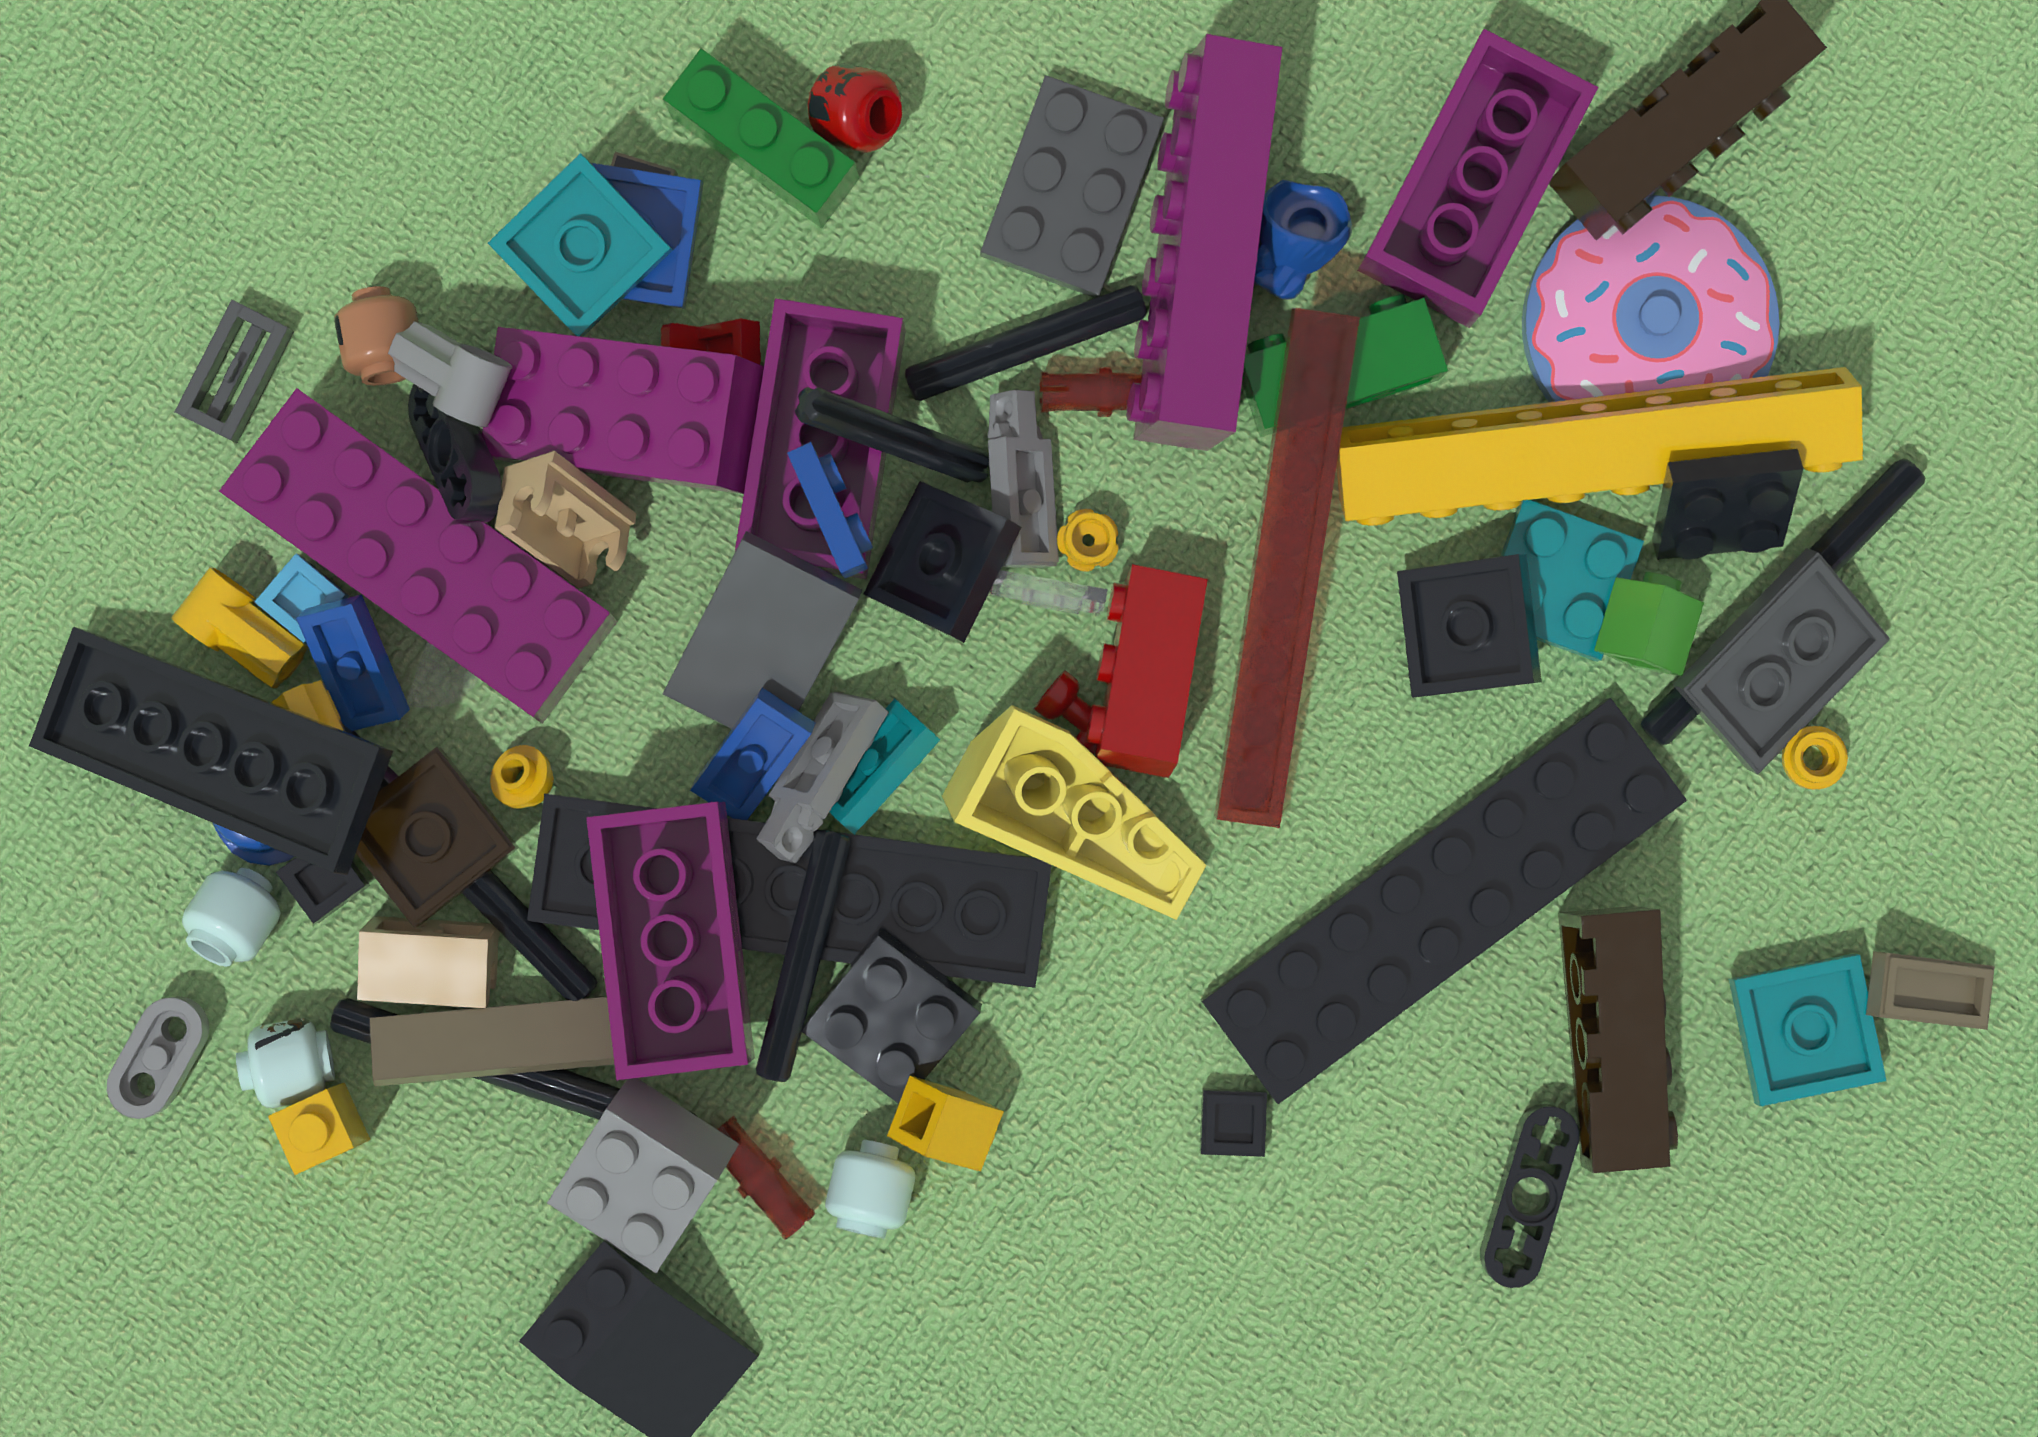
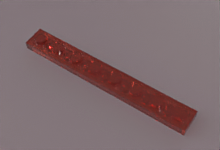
(1286, 566)

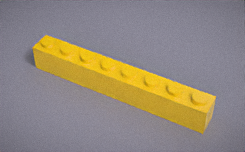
(1591, 444)

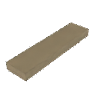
(490, 1041)

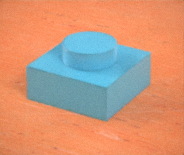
(294, 590)

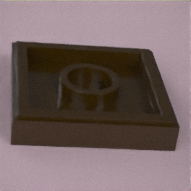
(431, 837)

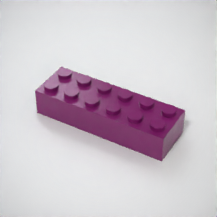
(1205, 243)
(405, 553)

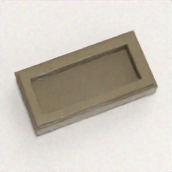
(1930, 990)

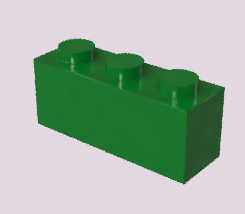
(761, 138)
(1391, 355)

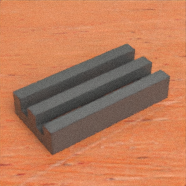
(256, 382)

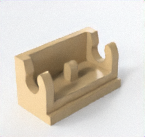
(563, 517)
(428, 963)

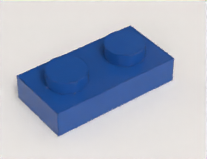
(820, 483)
(353, 663)
(753, 755)

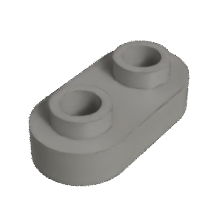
(159, 1055)

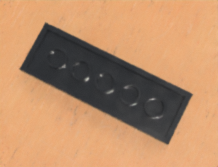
(211, 750)

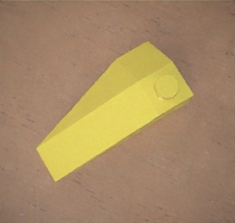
(1060, 804)

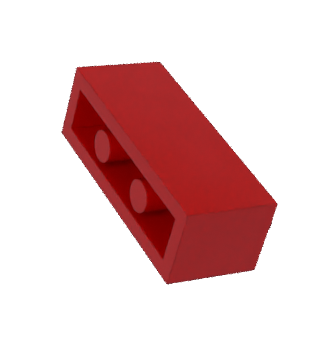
(1147, 670)

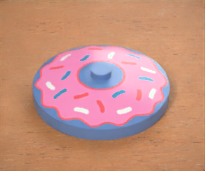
(1649, 307)

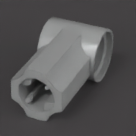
(458, 375)

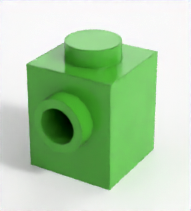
(1649, 624)

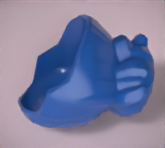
(1298, 235)

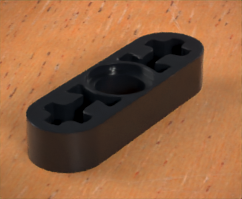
(456, 460)
(1501, 1236)

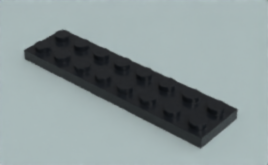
(1443, 900)
(948, 905)

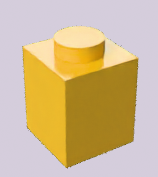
(945, 1123)
(319, 1128)

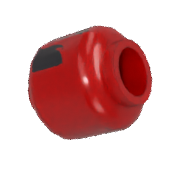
(855, 107)

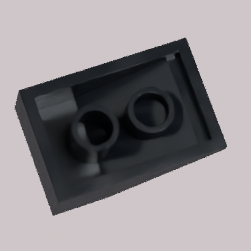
(639, 1345)

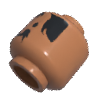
(367, 331)

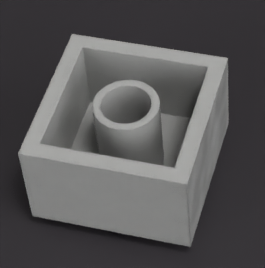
(643, 1173)

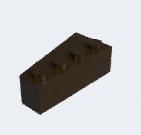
(1687, 116)
(1618, 1037)

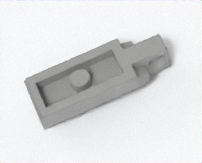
(1022, 478)
(819, 773)

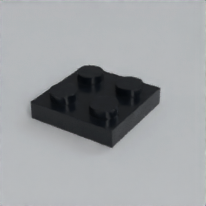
(1726, 504)
(942, 561)
(1469, 626)
(891, 1015)

